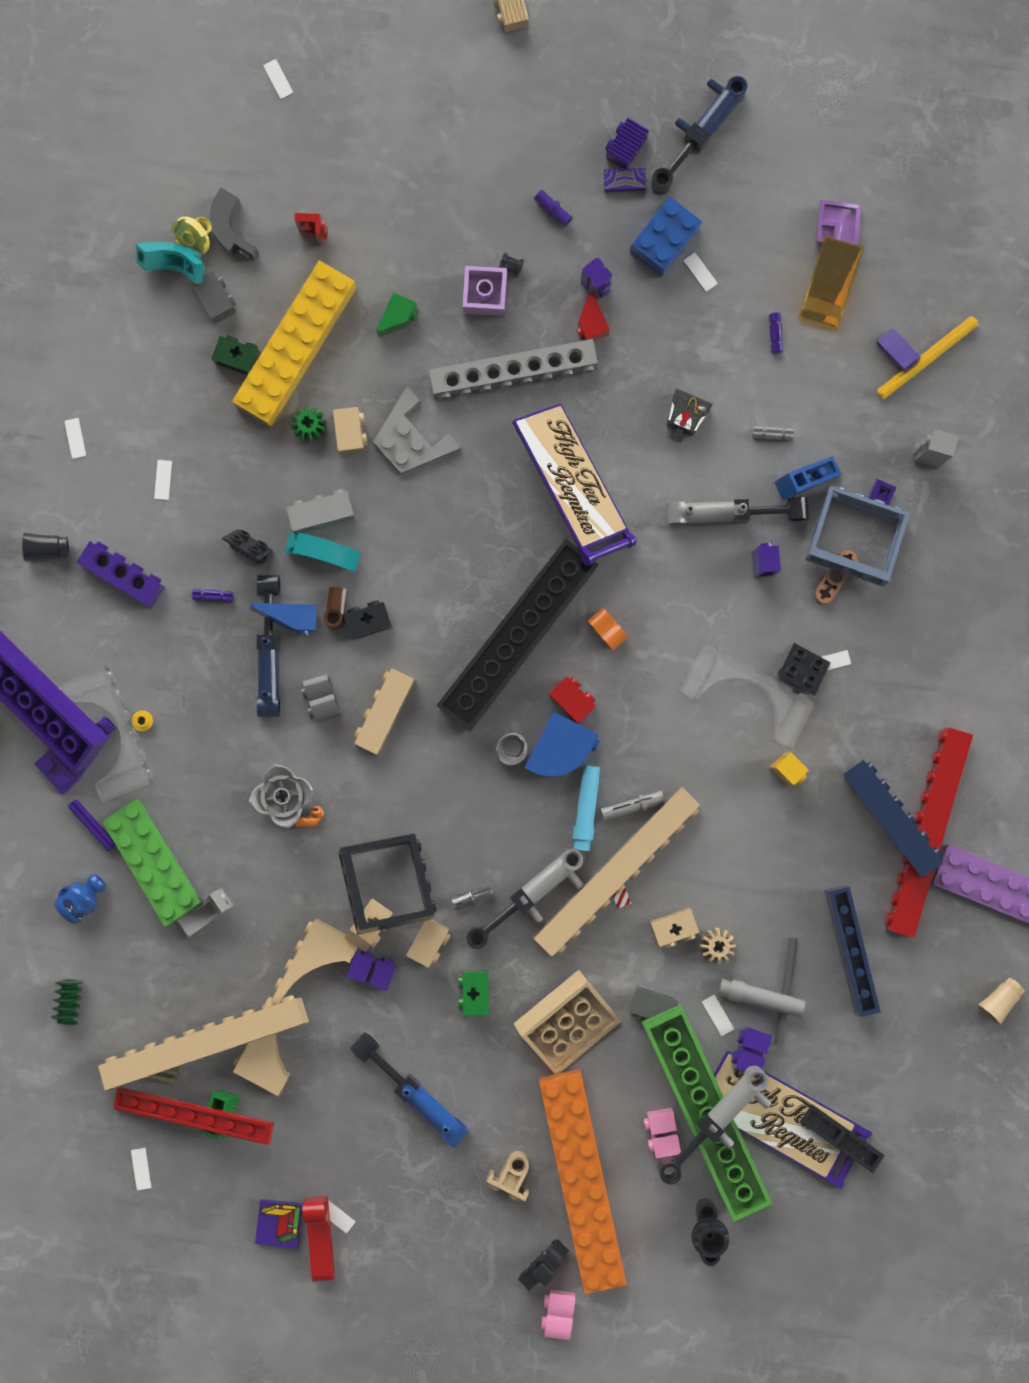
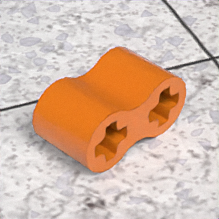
(607, 629)

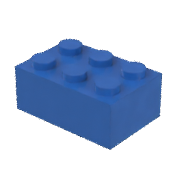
(665, 236)

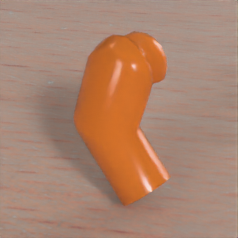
(312, 819)

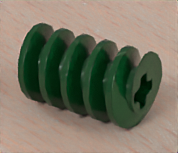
(67, 1001)

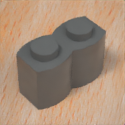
(321, 698)

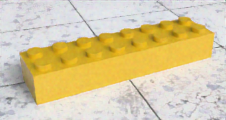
(294, 344)

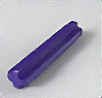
(92, 825)

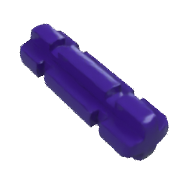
(776, 332)
(212, 595)

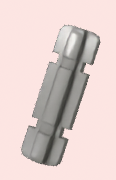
(773, 433)

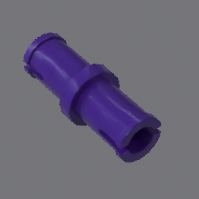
(553, 208)

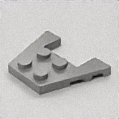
(404, 444)

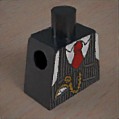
(686, 414)

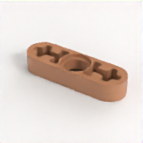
(831, 593)

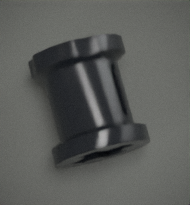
(513, 265)

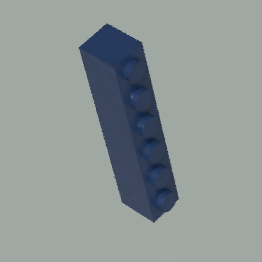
(893, 819)
(852, 951)

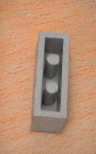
(935, 448)
(320, 511)

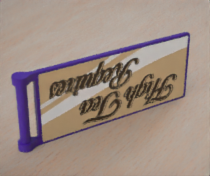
(573, 481)
(781, 1126)

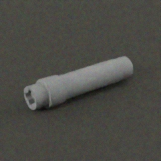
(741, 992)

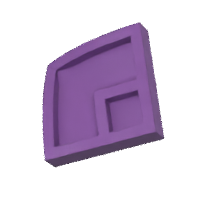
(838, 220)

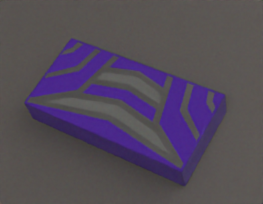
(624, 180)

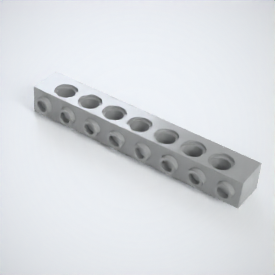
(583, 349)

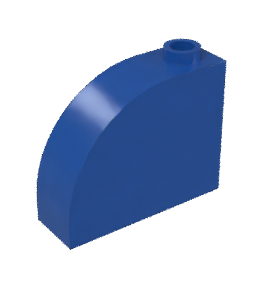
(561, 747)

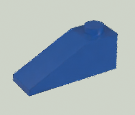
(807, 478)
(290, 616)

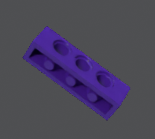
(91, 560)

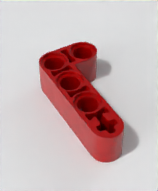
(319, 1233)

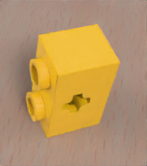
(789, 769)

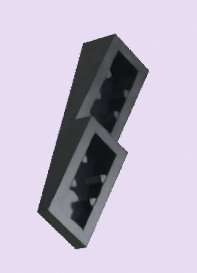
(842, 1138)

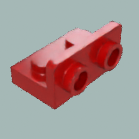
(312, 224)

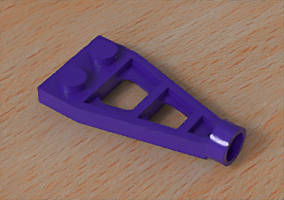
(58, 772)

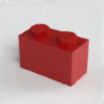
(572, 699)

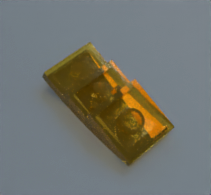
(831, 282)

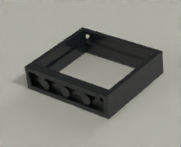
(353, 891)

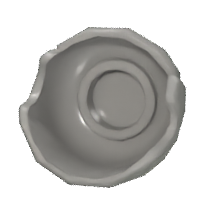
(512, 749)

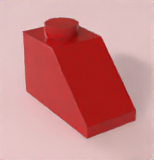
(592, 322)

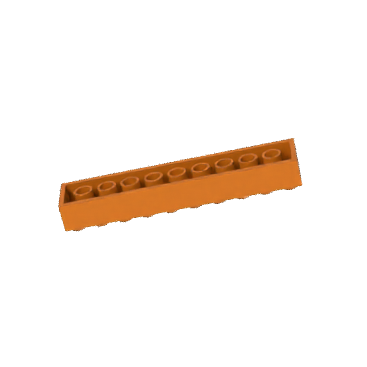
(582, 1181)

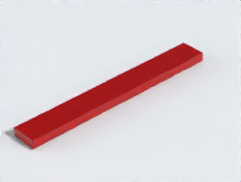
(194, 1115)

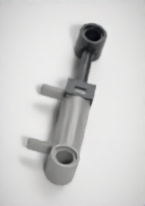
(732, 511)
(531, 893)
(714, 1122)

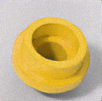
(148, 720)

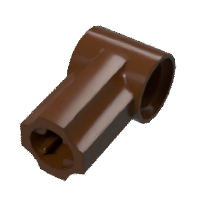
(336, 605)

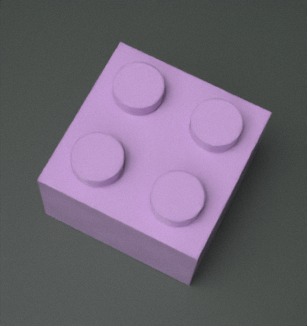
(484, 290)

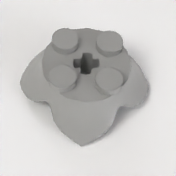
(265, 796)

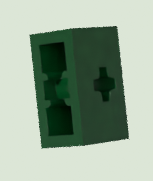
(225, 351)

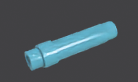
(583, 831)

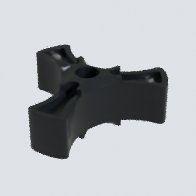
(544, 1266)

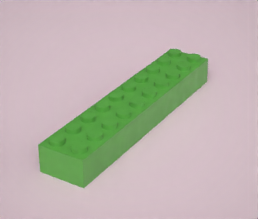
(699, 1093)

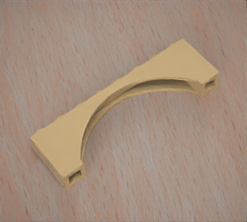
(321, 946)

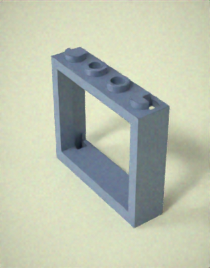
(848, 566)

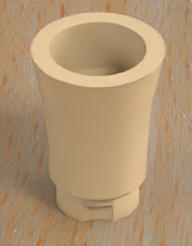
(1001, 1001)

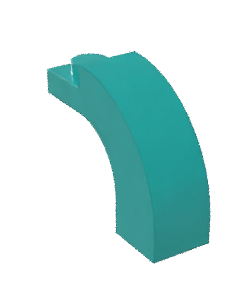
(170, 256)
(323, 551)

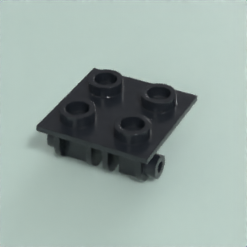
(255, 549)
(804, 669)

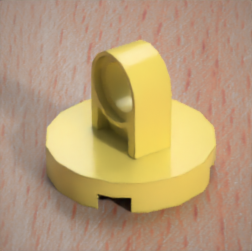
(191, 233)

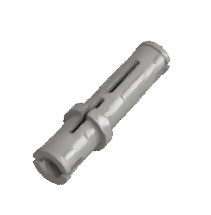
(633, 805)

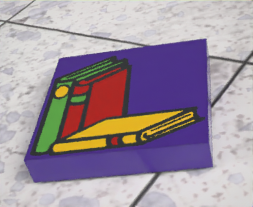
(278, 1223)

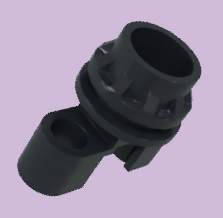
(709, 1234)

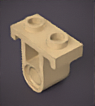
(511, 1177)

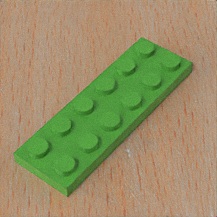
(152, 862)

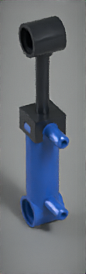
(410, 1090)

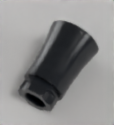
(44, 546)

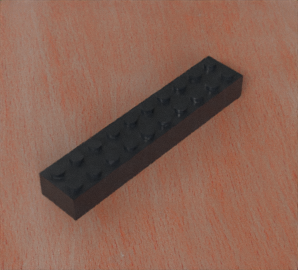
(517, 636)

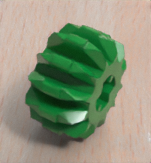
(315, 419)

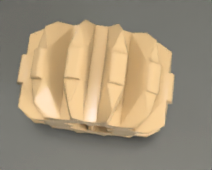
(710, 944)

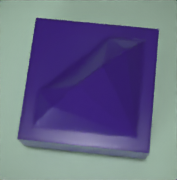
(882, 491)

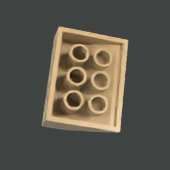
(567, 1022)

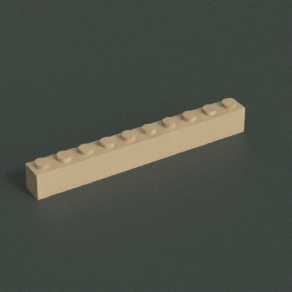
(617, 871)
(203, 1043)

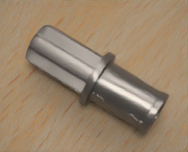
(472, 897)

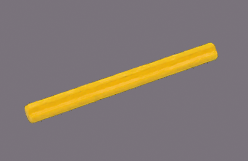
(928, 357)

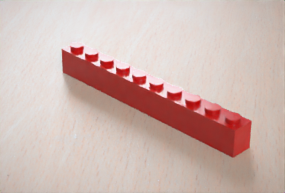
(933, 819)

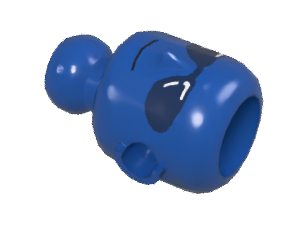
(79, 899)

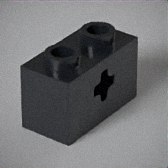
(359, 629)

